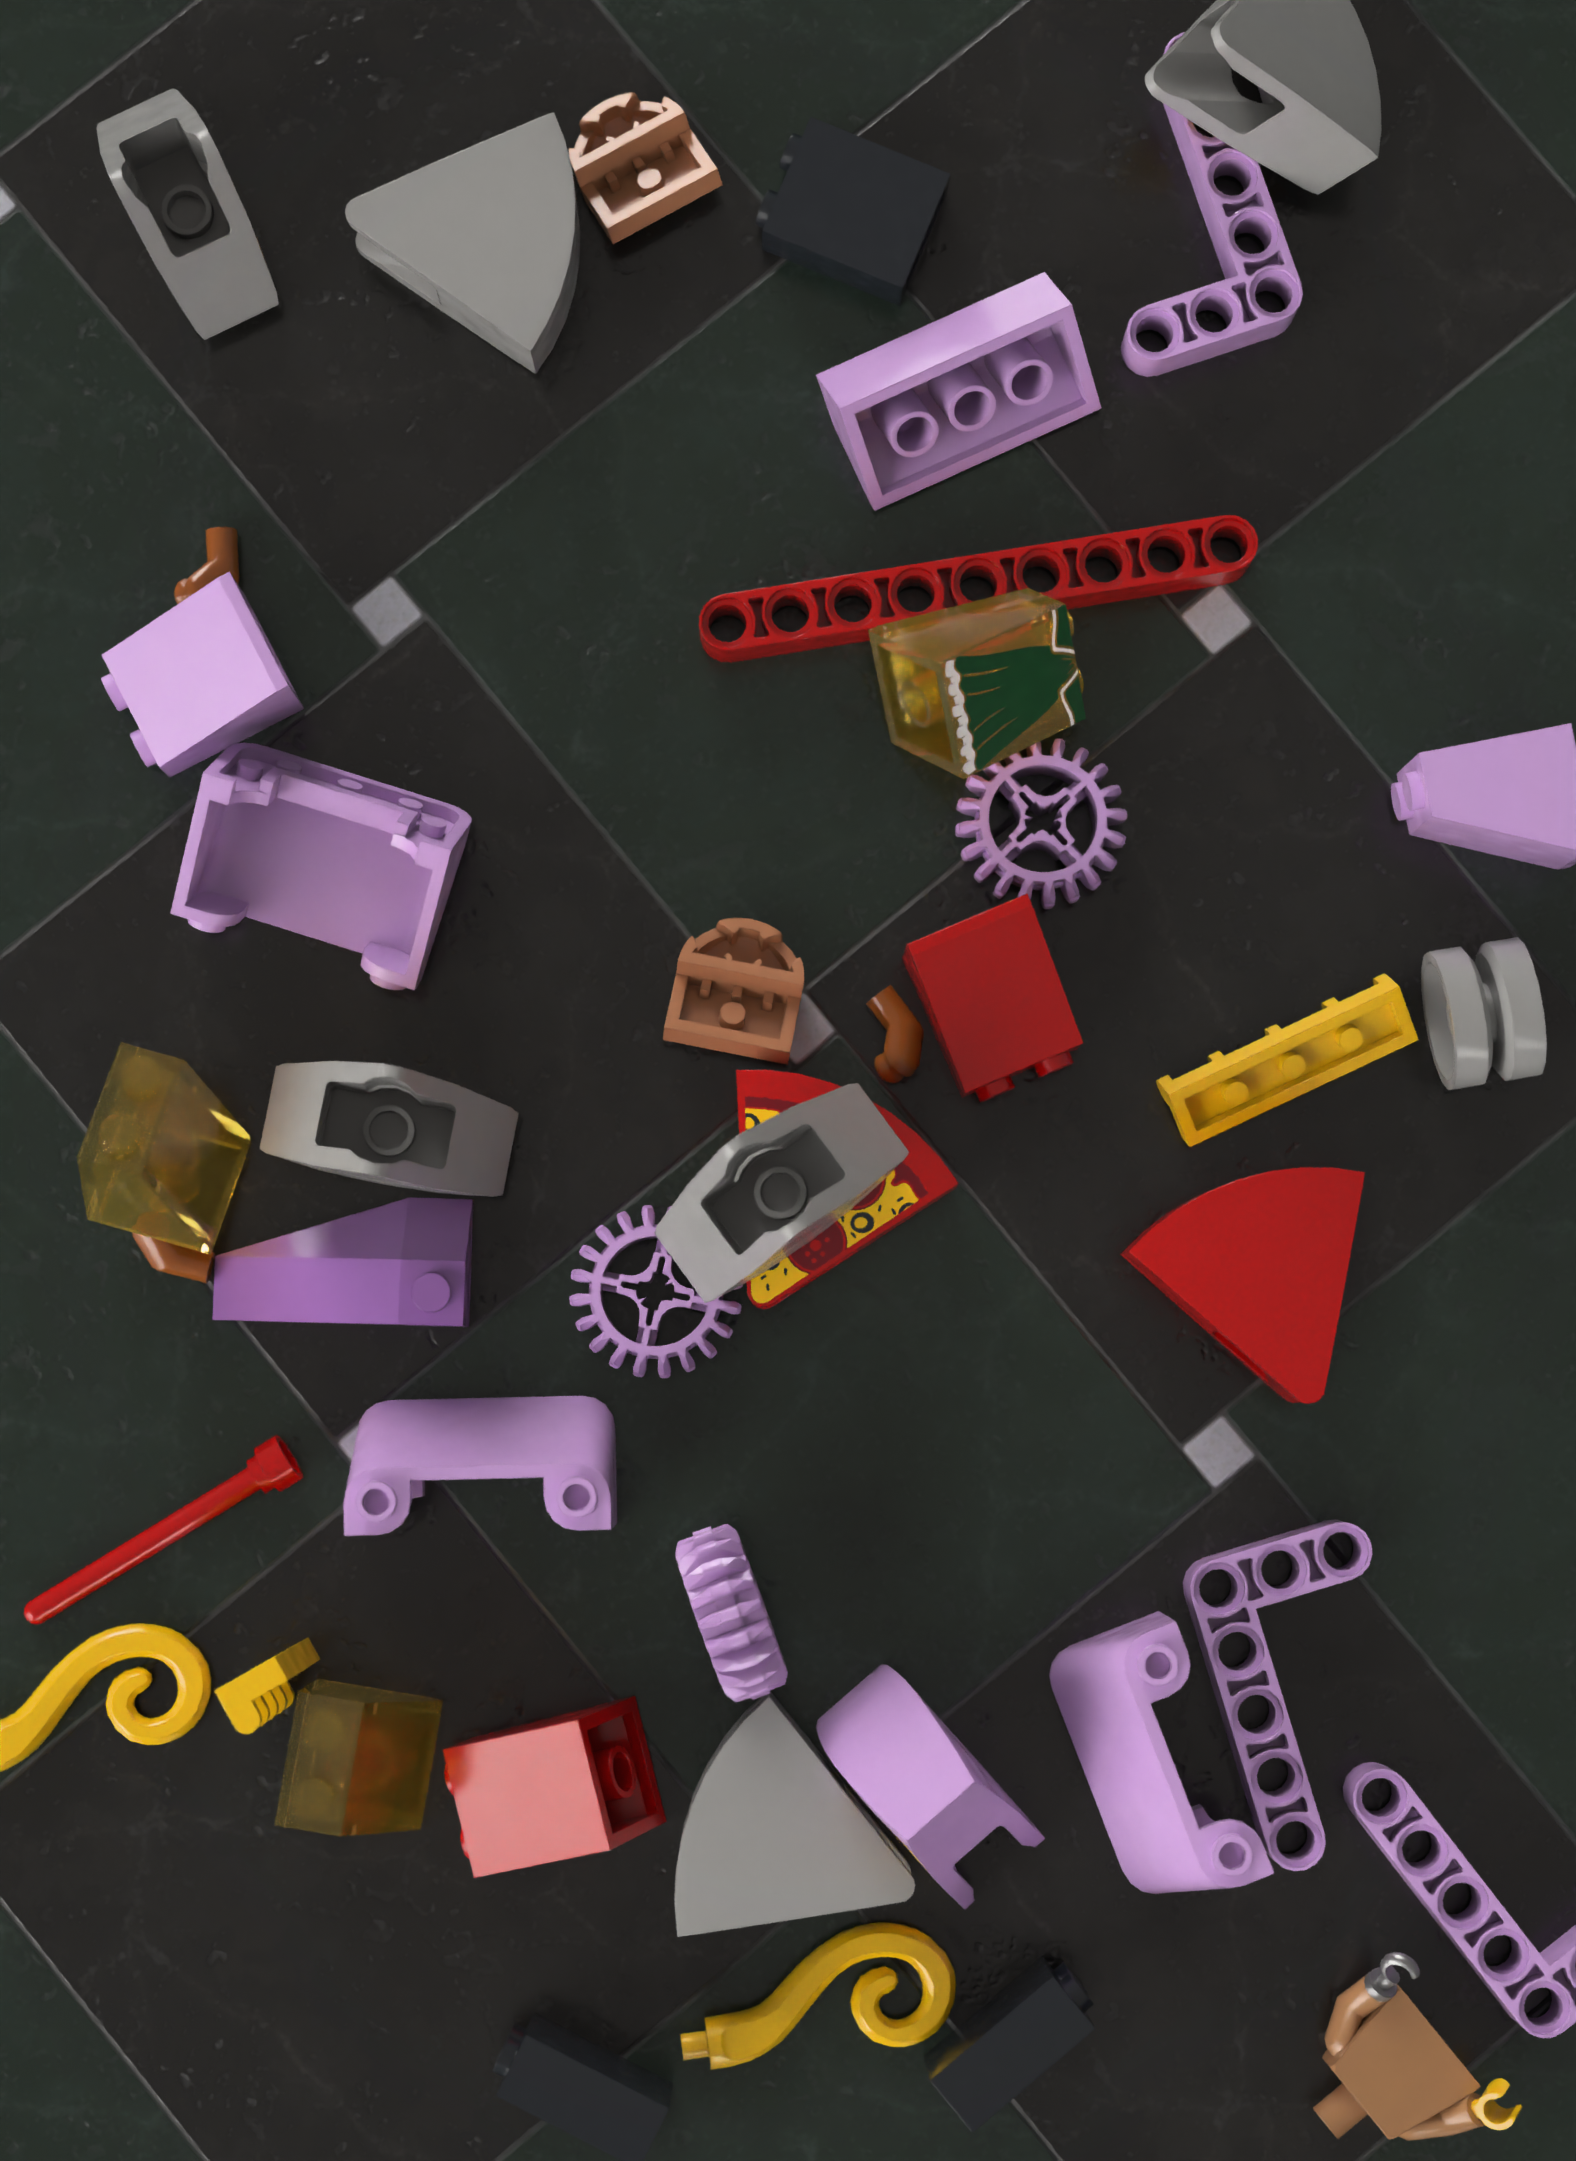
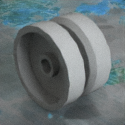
(1483, 1013)

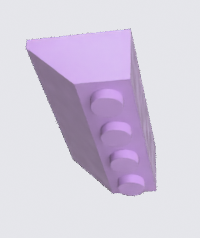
(960, 390)

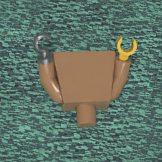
(1400, 2066)

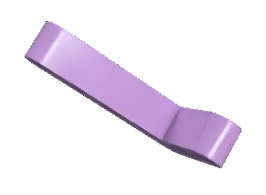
(1243, 272)
(1257, 1674)
(1484, 1916)

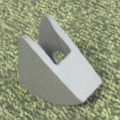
(1312, 78)
(187, 212)
(485, 237)
(389, 1127)
(778, 1189)
(778, 1834)

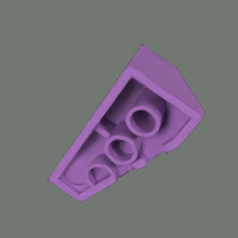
(371, 1267)

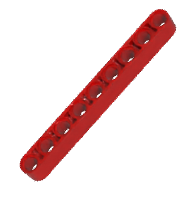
(1001, 568)

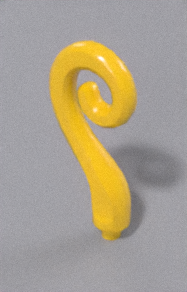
(37, 1717)
(752, 2032)

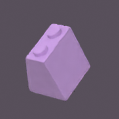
(199, 678)
(1496, 796)

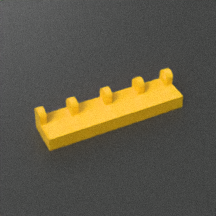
(1289, 1061)
(265, 1688)

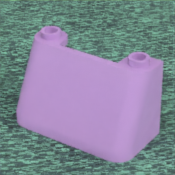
(321, 858)
(549, 1437)
(1106, 1705)

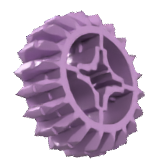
(1022, 799)
(644, 1347)
(731, 1613)

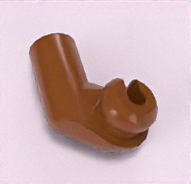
(221, 559)
(903, 1036)
(176, 1259)

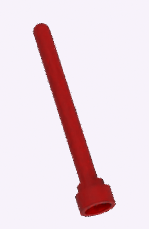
(268, 1469)

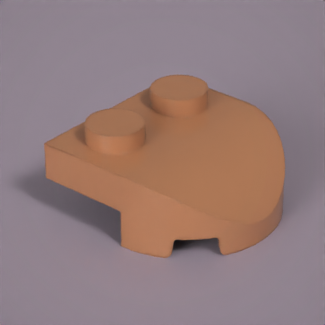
(639, 163)
(737, 992)

